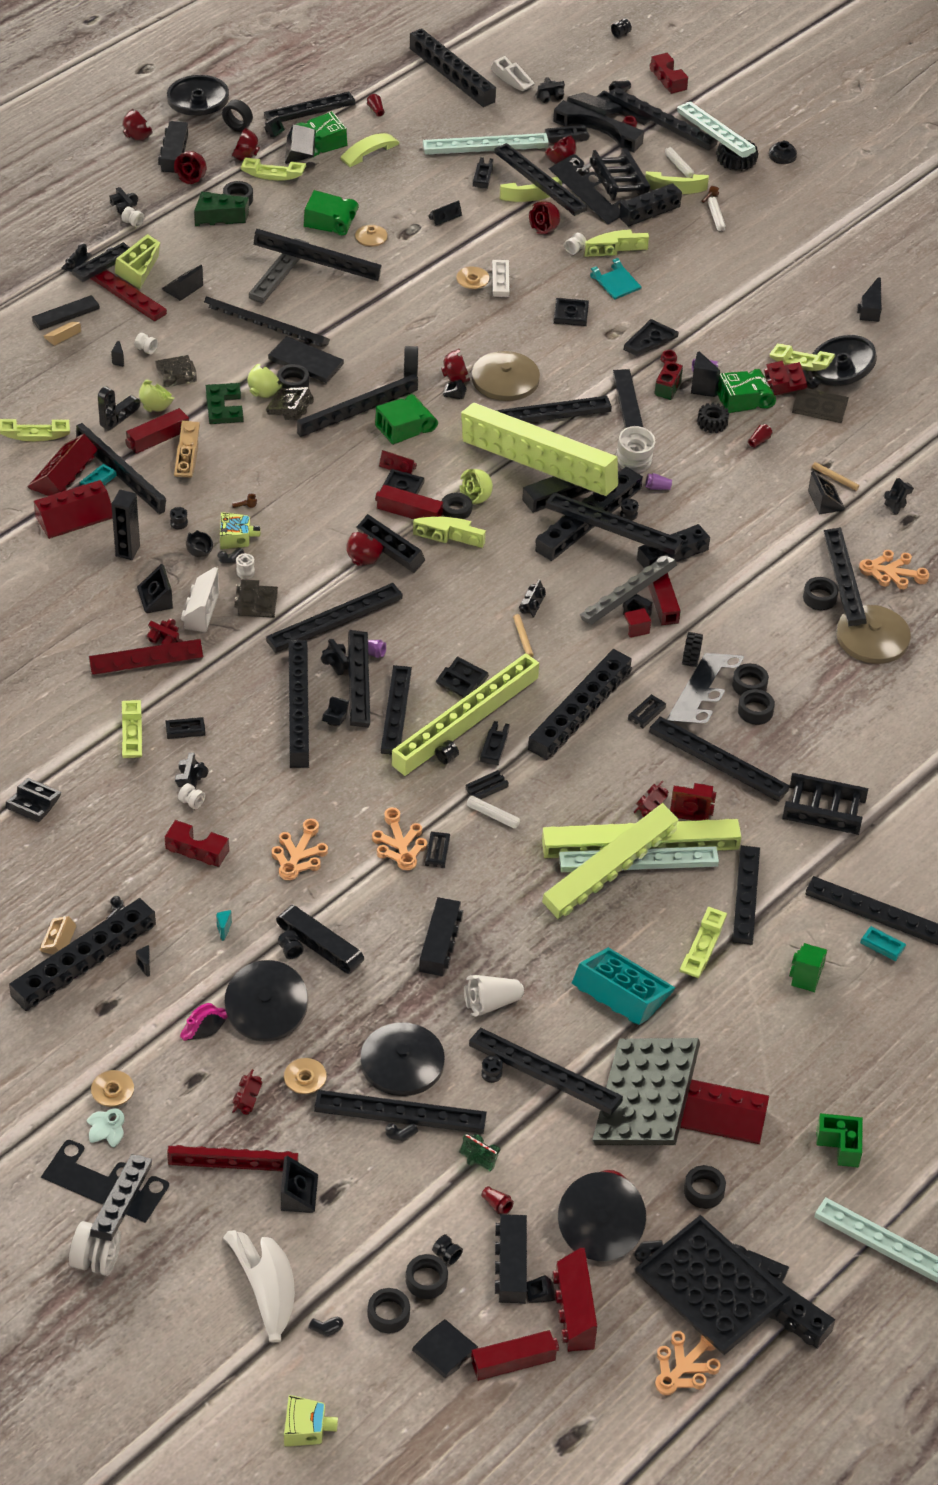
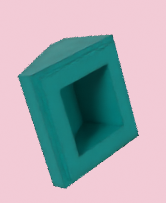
(223, 921)

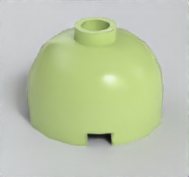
(263, 382)
(154, 397)
(476, 485)

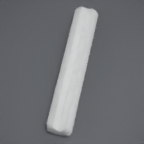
(679, 162)
(716, 213)
(493, 812)

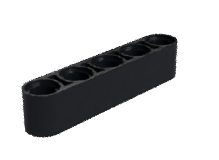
(320, 939)

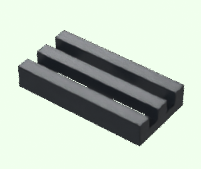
(653, 710)
(186, 729)
(484, 784)
(436, 861)

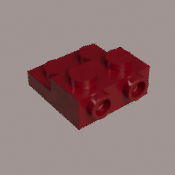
(785, 377)
(693, 803)

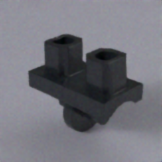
(550, 88)
(123, 200)
(897, 495)
(335, 657)
(192, 771)

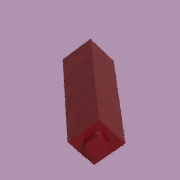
(155, 431)
(407, 503)
(665, 600)
(514, 1355)

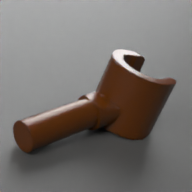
(713, 191)
(250, 502)

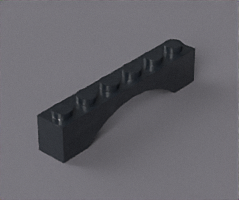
(574, 115)

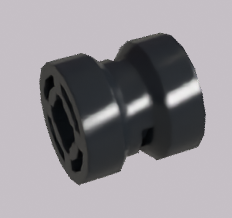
(620, 28)
(291, 946)
(447, 1249)

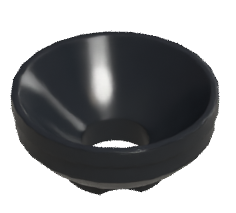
(783, 152)

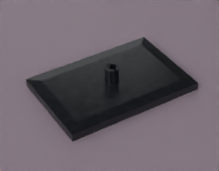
(712, 1284)

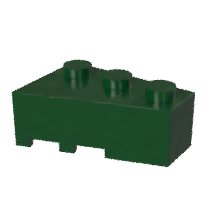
(221, 208)

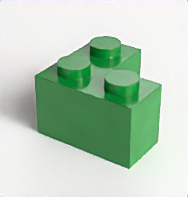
(807, 967)
(843, 1133)

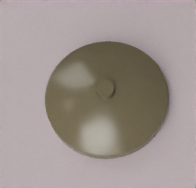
(505, 376)
(878, 641)

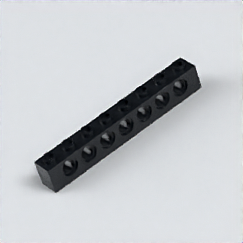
(452, 68)
(570, 530)
(298, 704)
(579, 704)
(82, 954)

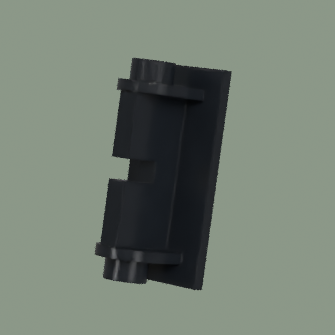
(446, 213)
(77, 258)
(533, 599)

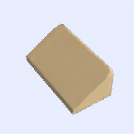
(63, 333)
(58, 935)

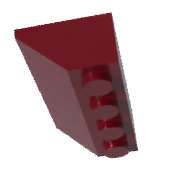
(64, 466)
(73, 509)
(725, 1111)
(576, 1302)

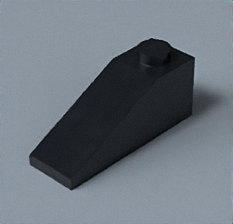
(871, 303)

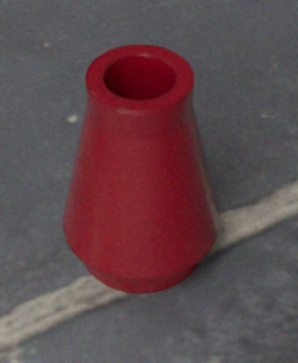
(375, 103)
(760, 435)
(498, 1200)

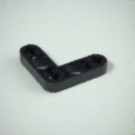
(111, 414)

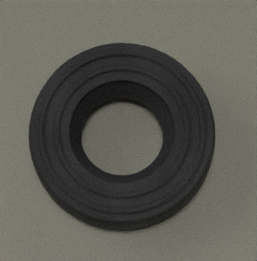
(457, 498)

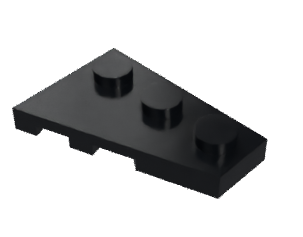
(649, 337)

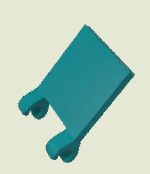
(617, 282)

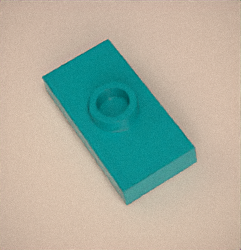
(102, 473)
(883, 943)

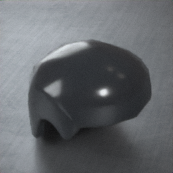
(199, 544)

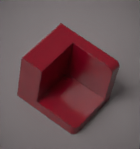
(638, 622)

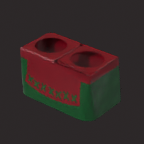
(668, 389)

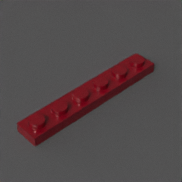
(130, 295)
(145, 656)
(228, 1158)

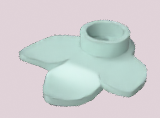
(103, 1128)

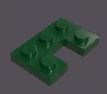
(217, 411)

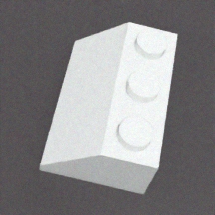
(202, 601)

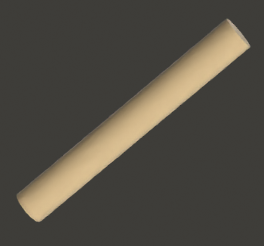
(835, 476)
(523, 636)

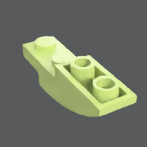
(611, 242)
(447, 528)

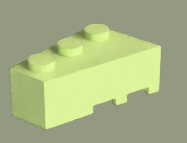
(138, 261)

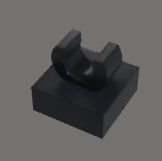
(274, 126)

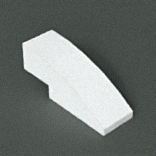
(511, 74)

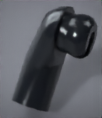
(812, 383)
(117, 905)
(646, 1248)

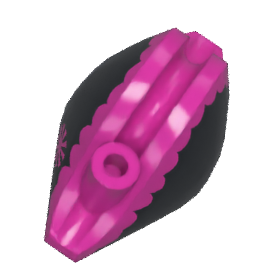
(204, 1022)

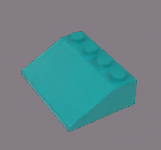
(622, 985)

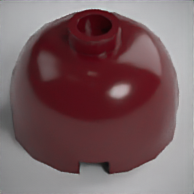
(135, 126)
(246, 145)
(561, 150)
(190, 167)
(544, 217)
(455, 367)
(363, 550)

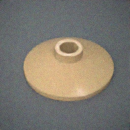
(371, 235)
(472, 277)
(305, 1069)
(110, 1082)

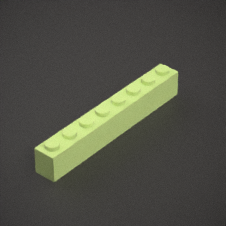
(609, 861)

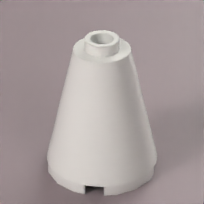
(490, 993)

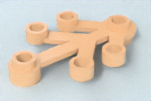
(873, 567)
(405, 860)
(290, 869)
(684, 1365)

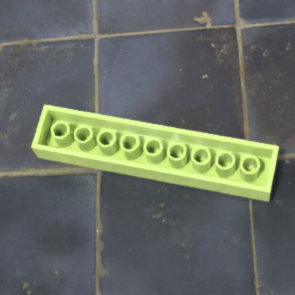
(540, 449)

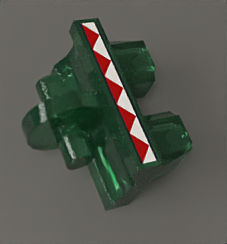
(479, 1152)

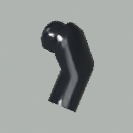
(229, 558)
(400, 1134)
(328, 1327)

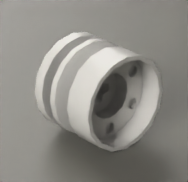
(635, 448)
(94, 1251)

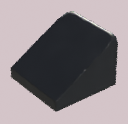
(117, 355)
(455, 390)
(143, 959)
(540, 1290)

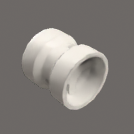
(134, 217)
(575, 243)
(146, 343)
(245, 566)
(190, 795)

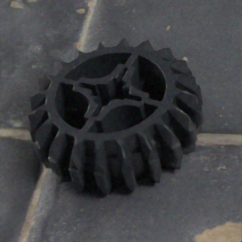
(734, 161)

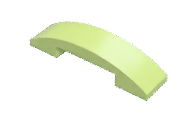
(367, 145)
(271, 172)
(687, 185)
(524, 193)
(808, 361)
(34, 433)
(131, 729)
(704, 942)

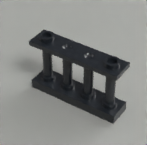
(628, 166)
(823, 817)

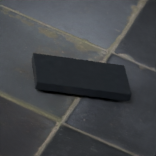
(317, 362)

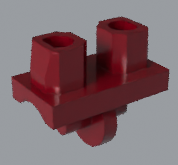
(165, 630)

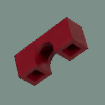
(663, 67)
(210, 850)

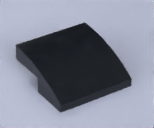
(462, 677)
(33, 799)
(444, 1348)

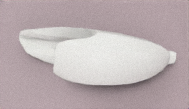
(270, 1279)

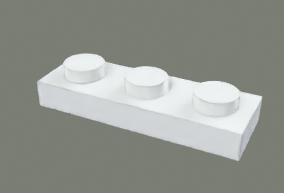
(500, 278)

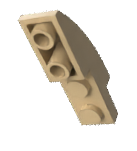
(187, 449)

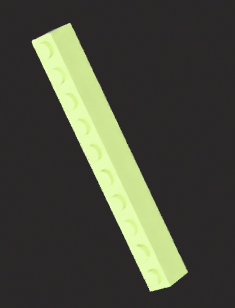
(465, 714)
(723, 834)

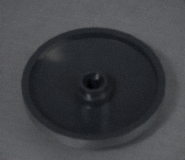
(197, 95)
(852, 361)
(266, 1000)
(402, 1059)
(602, 1216)

